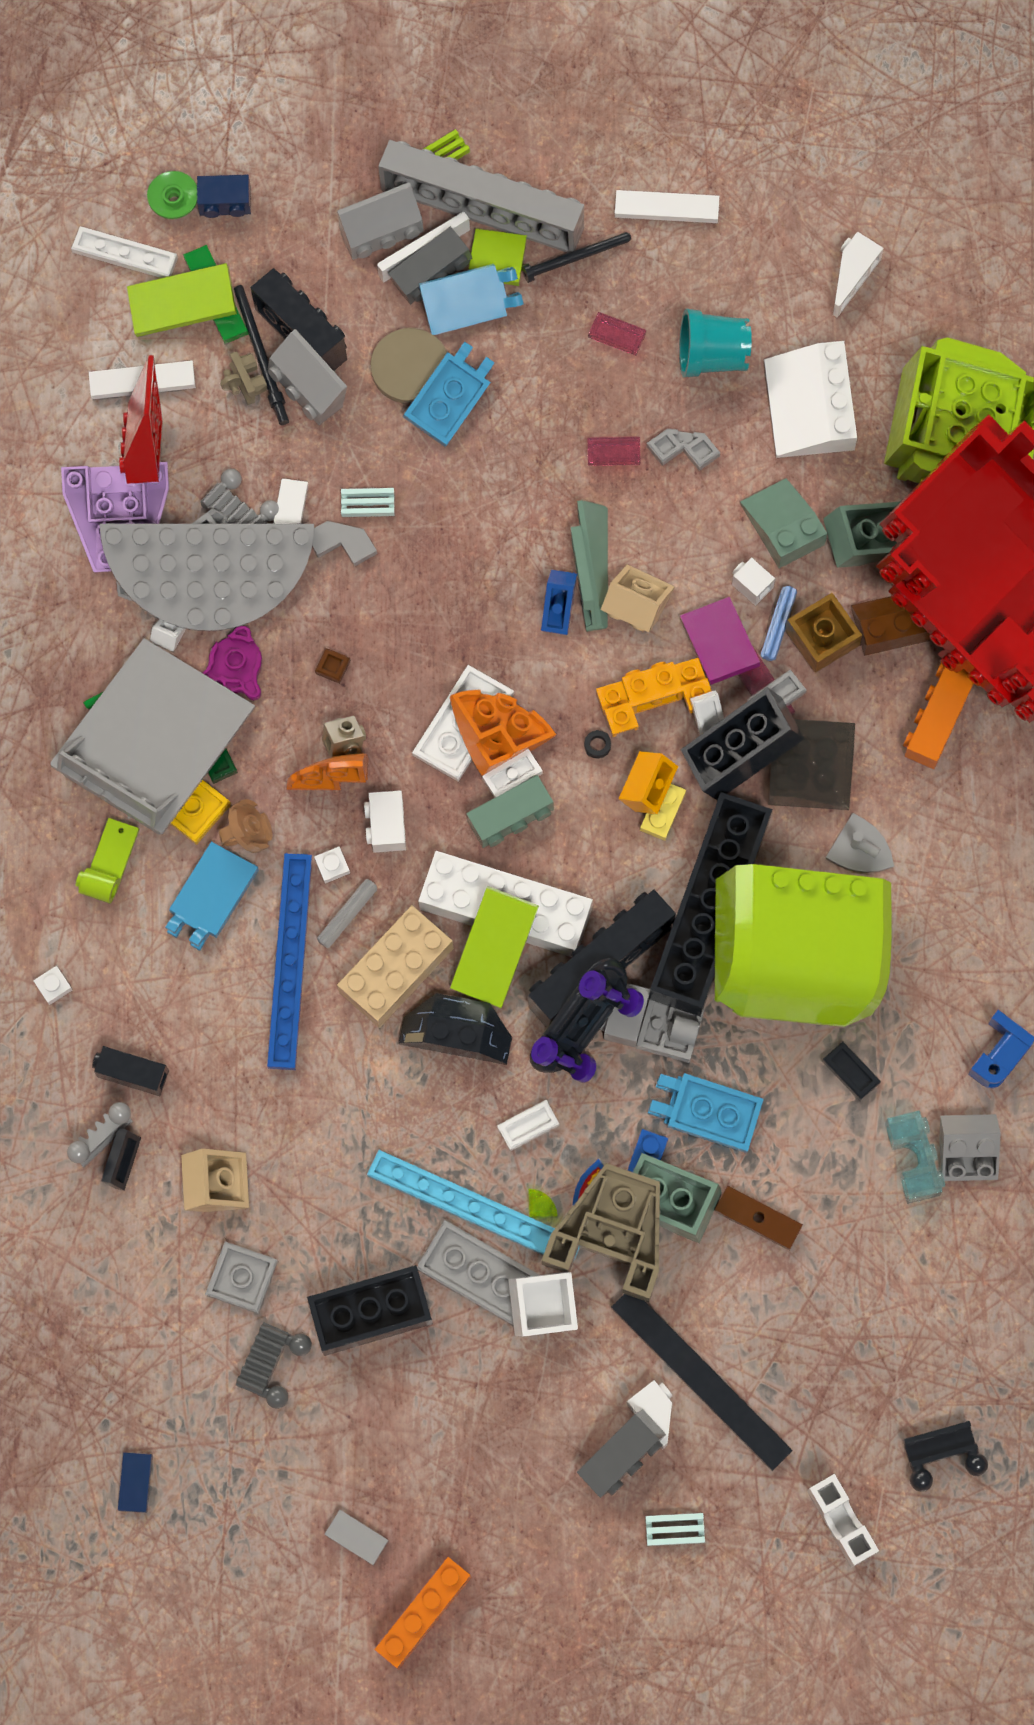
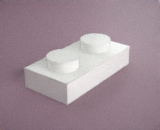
(512, 773)

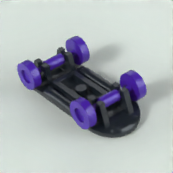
(582, 1018)

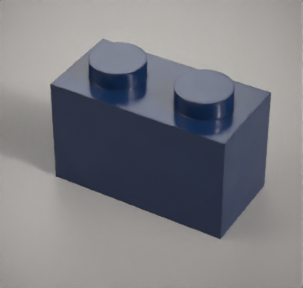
(224, 195)

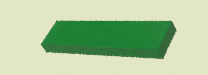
(231, 326)

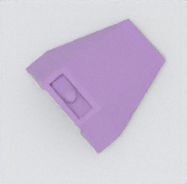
(104, 497)

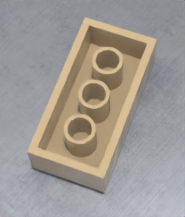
(395, 966)

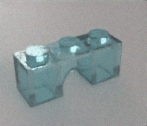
(911, 1133)

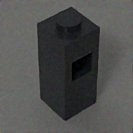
(130, 1070)

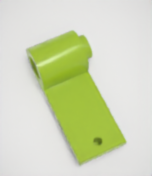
(109, 862)

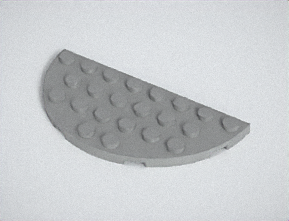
(207, 572)

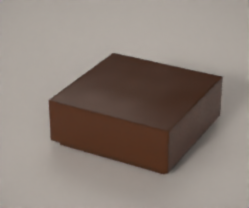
(332, 665)

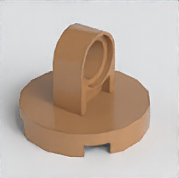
(246, 827)

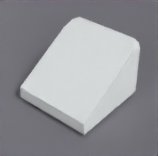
(166, 635)

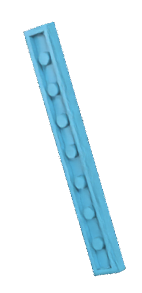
(460, 1202)

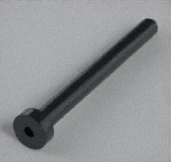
(531, 271)

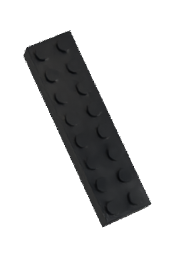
(689, 954)

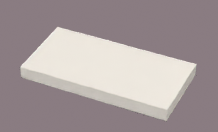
(442, 742)

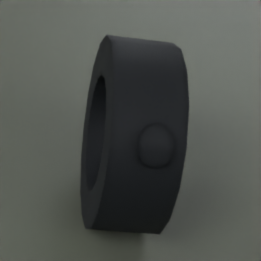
(594, 753)

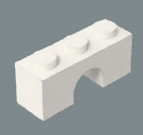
(841, 1520)

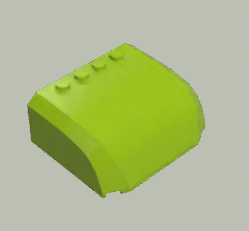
(802, 944)

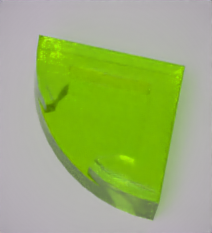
(541, 1205)

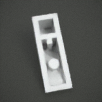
(857, 262)

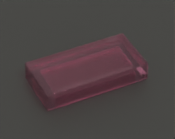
(617, 333)
(613, 451)

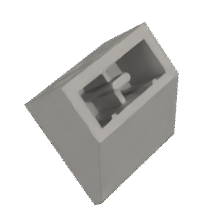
(969, 1147)

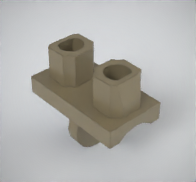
(240, 368)

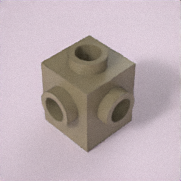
(343, 736)

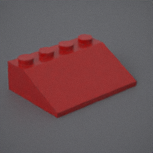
(142, 429)

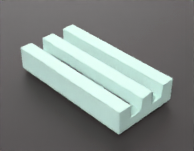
(367, 492)
(674, 1529)

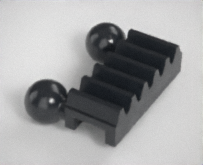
(942, 1445)

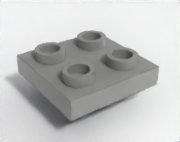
(669, 1032)

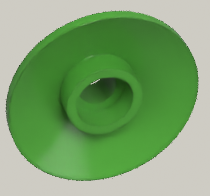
(172, 185)

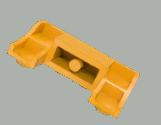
(650, 689)

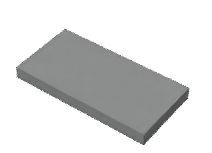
(472, 1270)

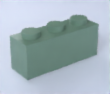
(510, 812)

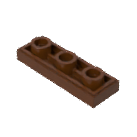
(743, 1208)

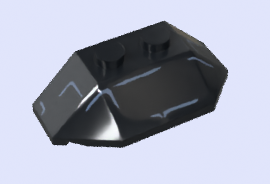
(457, 1028)

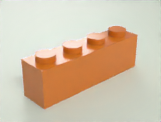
(939, 717)
(423, 1613)

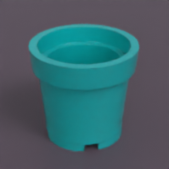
(713, 343)

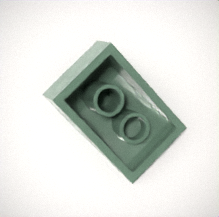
(784, 522)
(857, 535)
(684, 1197)

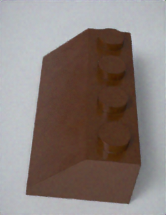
(886, 626)

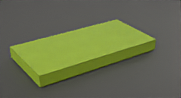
(181, 300)
(494, 946)

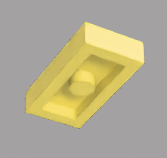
(660, 824)

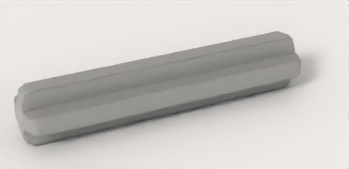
(347, 913)

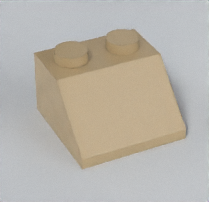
(637, 598)
(214, 1180)

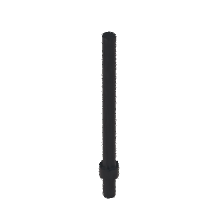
(275, 397)

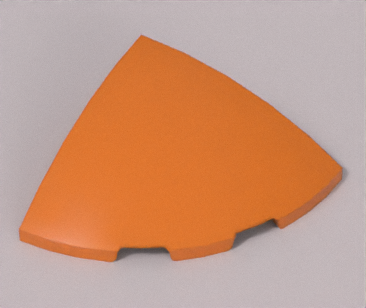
(497, 727)
(330, 773)

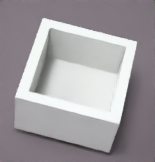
(543, 1304)

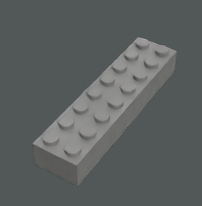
(483, 196)

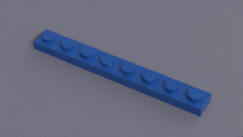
(290, 962)

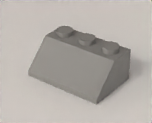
(380, 221)
(307, 378)

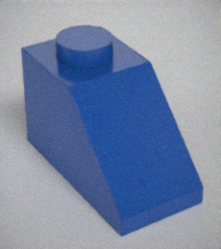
(559, 602)

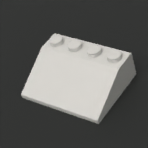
(811, 400)

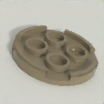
(405, 363)

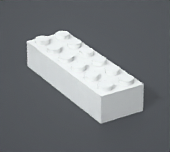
(458, 885)

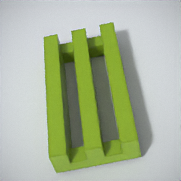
(445, 140)

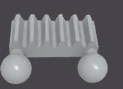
(237, 512)
(87, 1149)

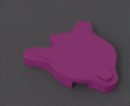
(236, 663)

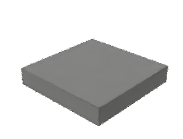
(241, 1277)

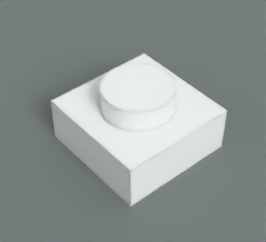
(332, 865)
(52, 985)

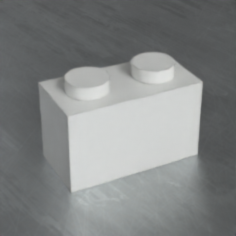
(387, 821)

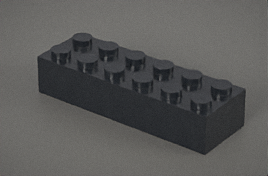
(624, 940)

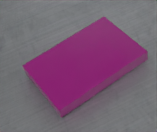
(720, 640)

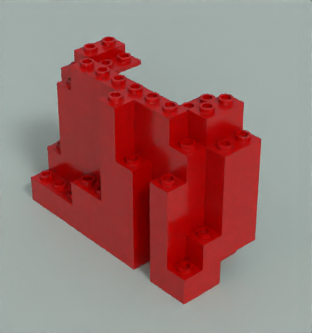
(970, 560)

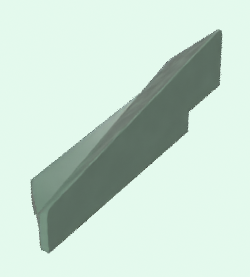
(591, 561)

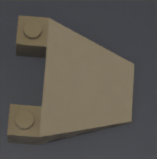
(617, 1221)

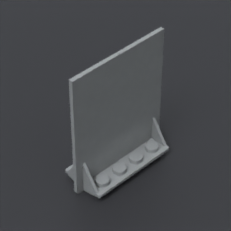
(152, 736)

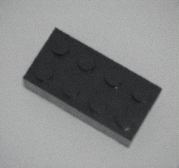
(291, 309)
(742, 743)
(369, 1310)

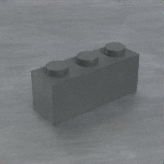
(433, 261)
(622, 1454)

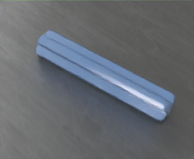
(778, 623)

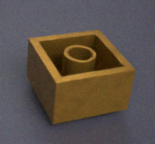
(823, 632)

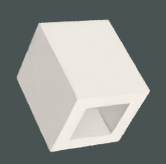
(752, 581)

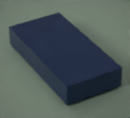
(135, 1482)

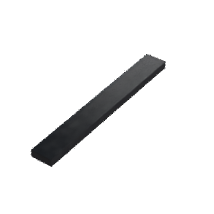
(702, 1380)

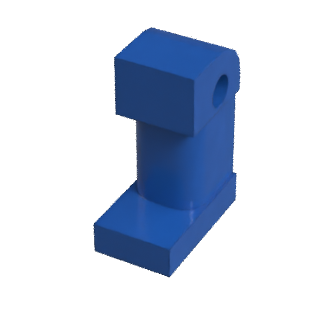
(1005, 1053)

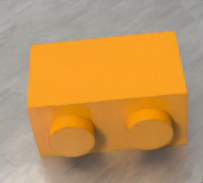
(648, 782)

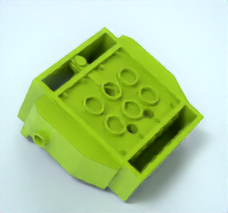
(948, 379)

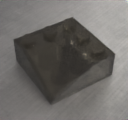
(816, 769)

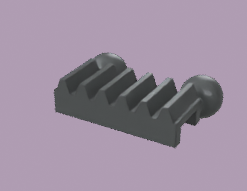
(263, 1360)

